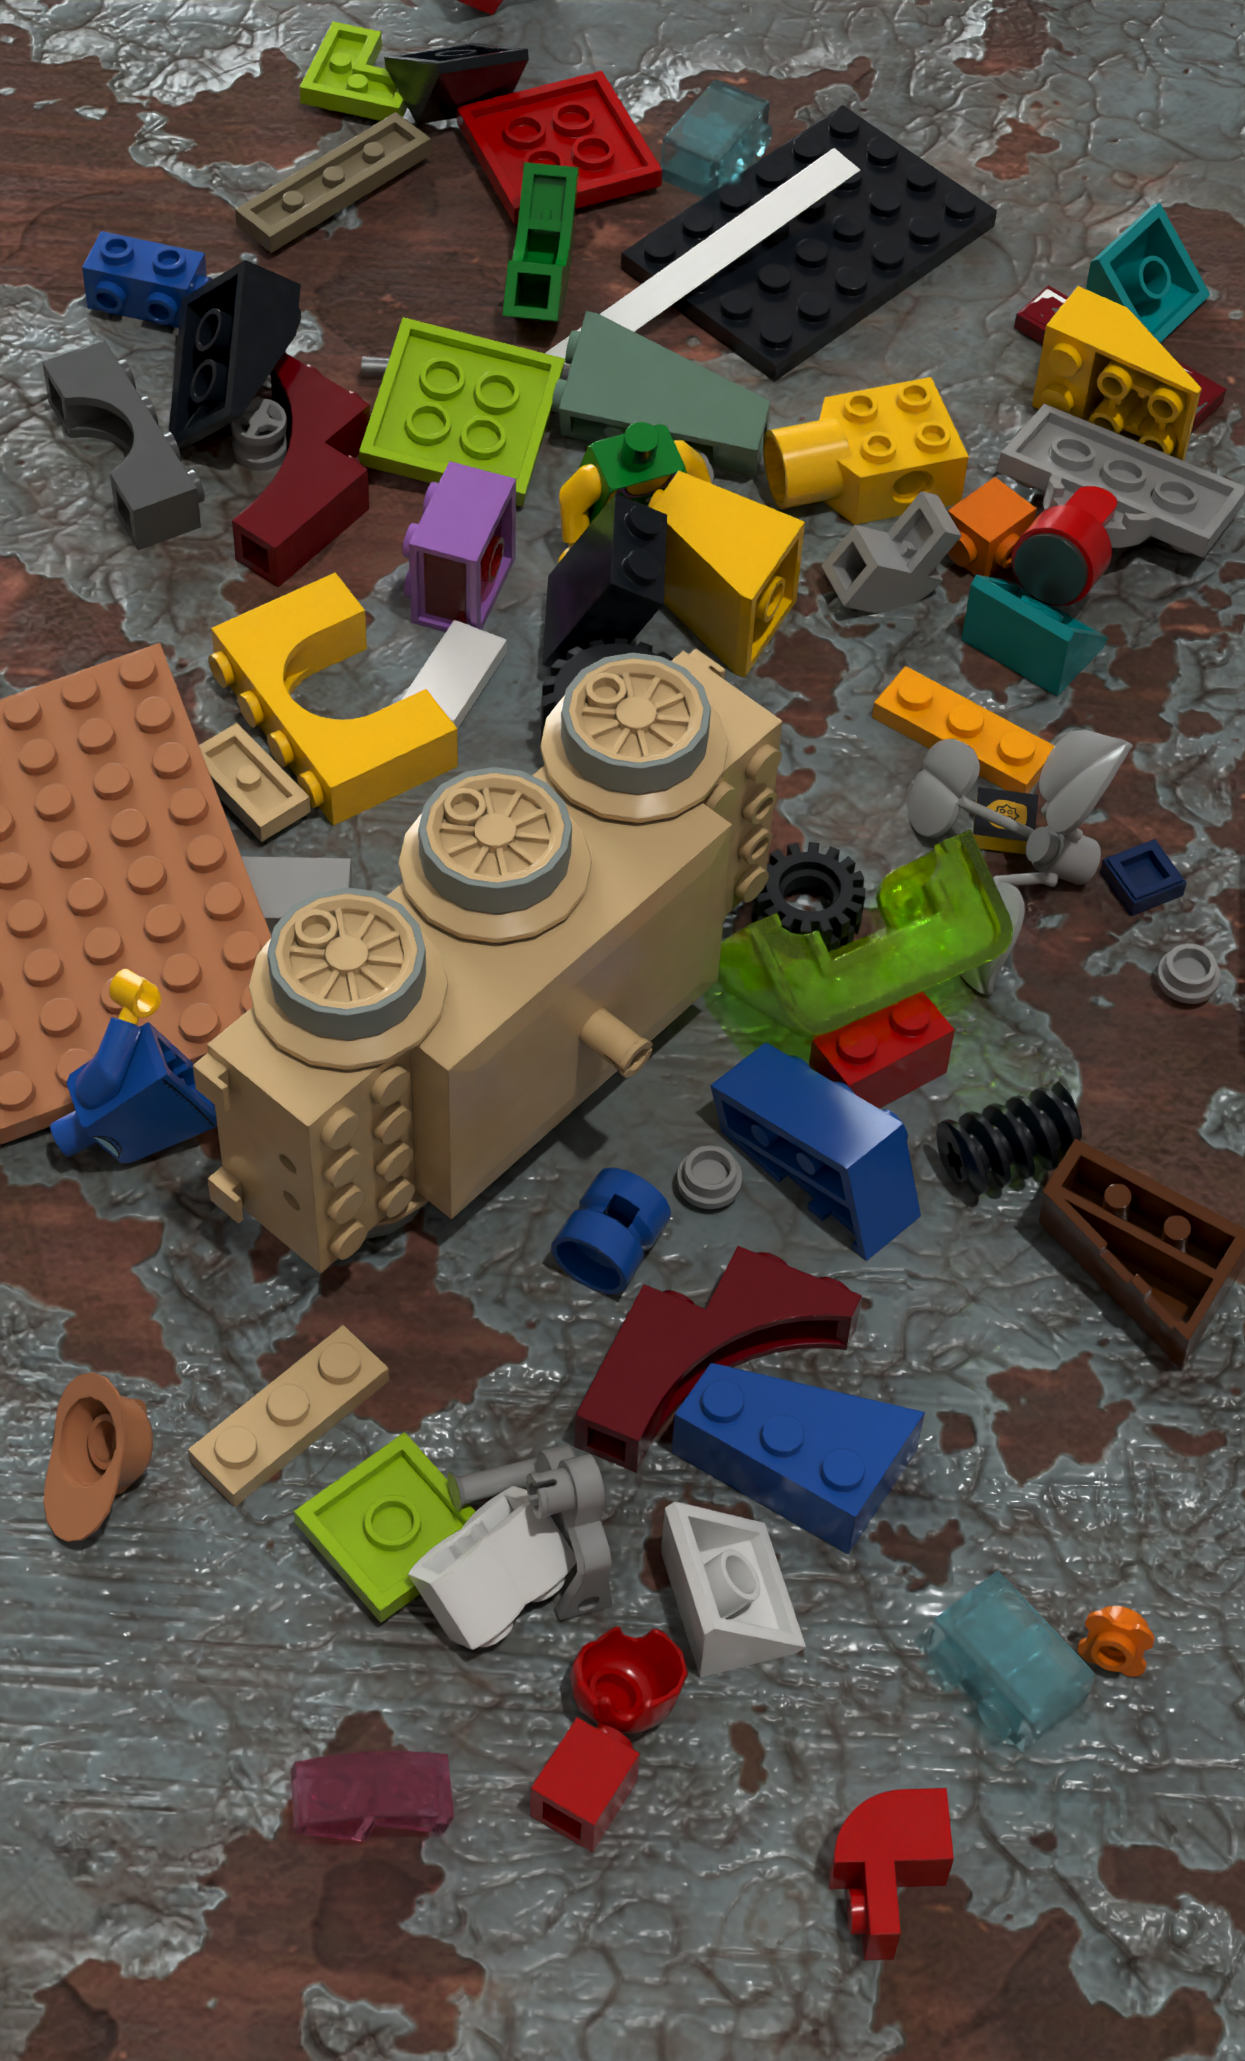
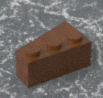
(1144, 1246)

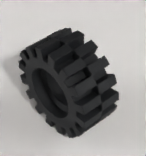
(815, 874)

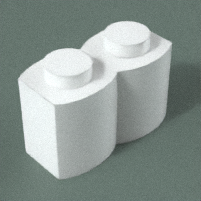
(493, 1569)

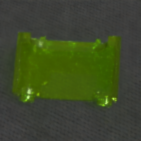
(938, 922)

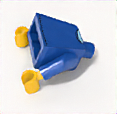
(135, 1088)

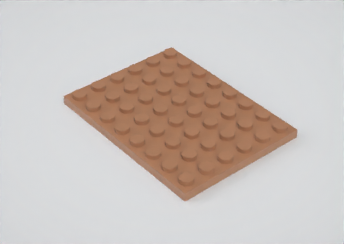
(111, 867)

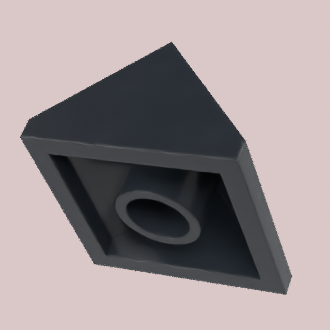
(454, 76)

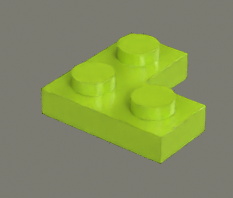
(345, 75)

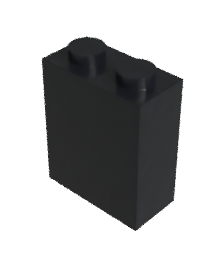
(607, 580)

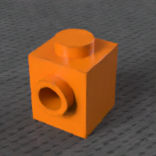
(989, 526)

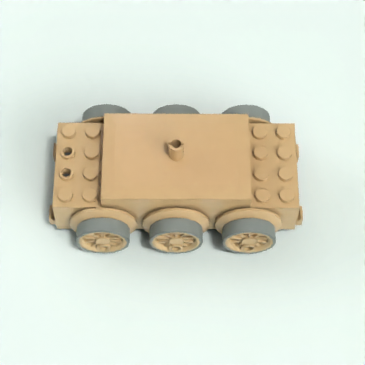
(510, 974)

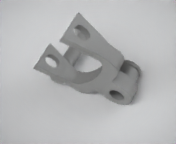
(559, 1485)

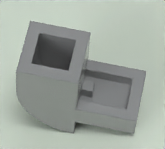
(895, 567)

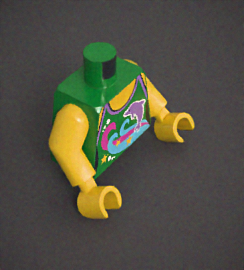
(626, 465)

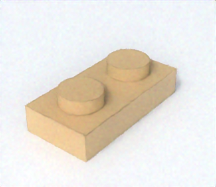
(253, 783)

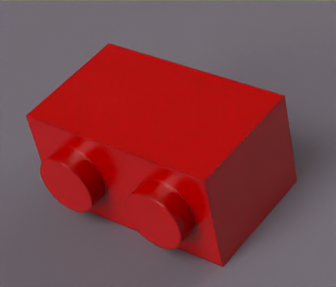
(887, 1051)

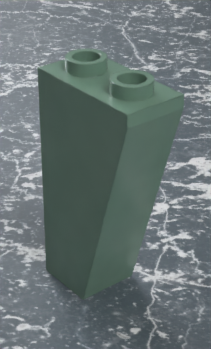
(630, 379)

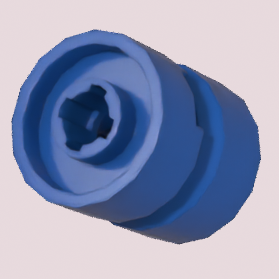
(611, 1230)

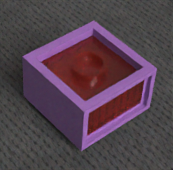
(461, 547)

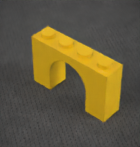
(336, 761)

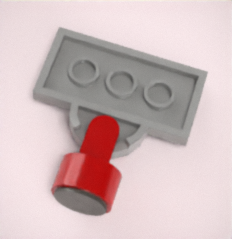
(1105, 496)

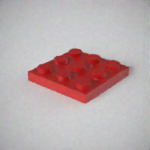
(562, 125)

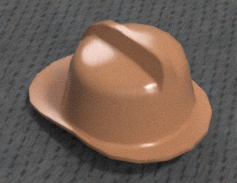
(95, 1454)

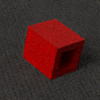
(585, 1783)

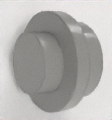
(1189, 974)
(709, 1177)

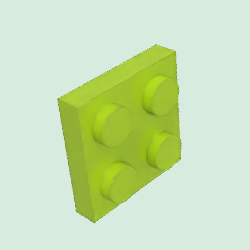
(382, 1523)

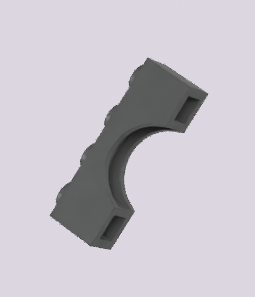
(99, 400)

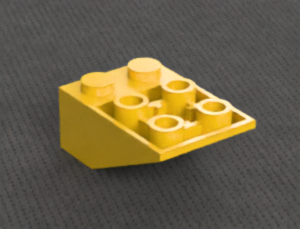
(1115, 374)

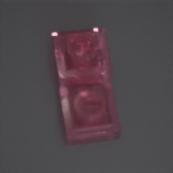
(356, 1791)

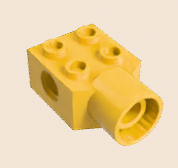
(869, 453)

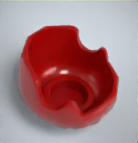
(628, 1679)

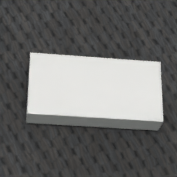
(460, 669)

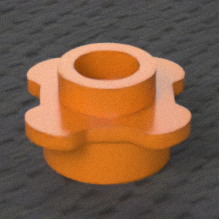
(1117, 1640)

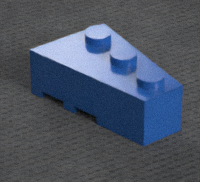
(824, 1140)
(797, 1448)

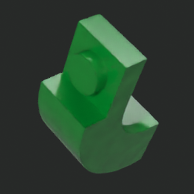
(543, 243)

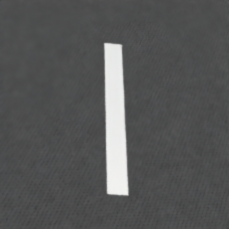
(726, 244)

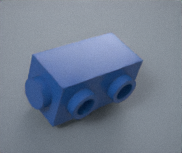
(141, 278)

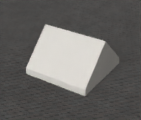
(727, 1589)

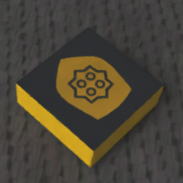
(1014, 805)

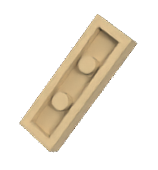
(288, 1415)

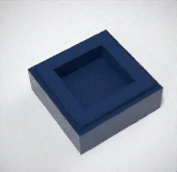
(1143, 877)

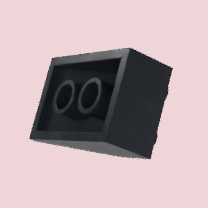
(229, 346)

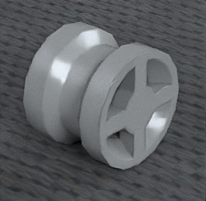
(260, 435)

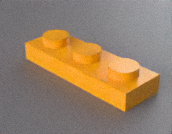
(935, 713)

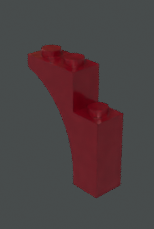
(320, 480)
(671, 1342)

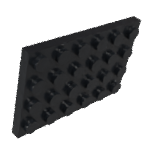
(828, 261)

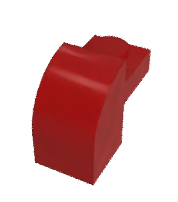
(886, 1845)

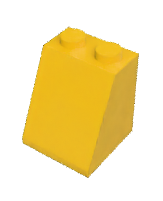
(728, 567)

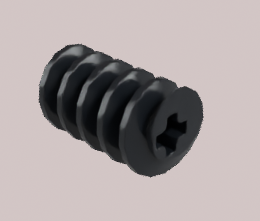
(1009, 1137)

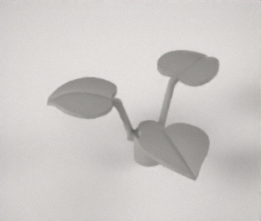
(1071, 783)

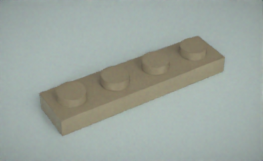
(333, 182)

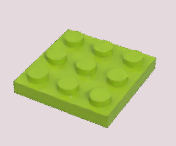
(461, 404)

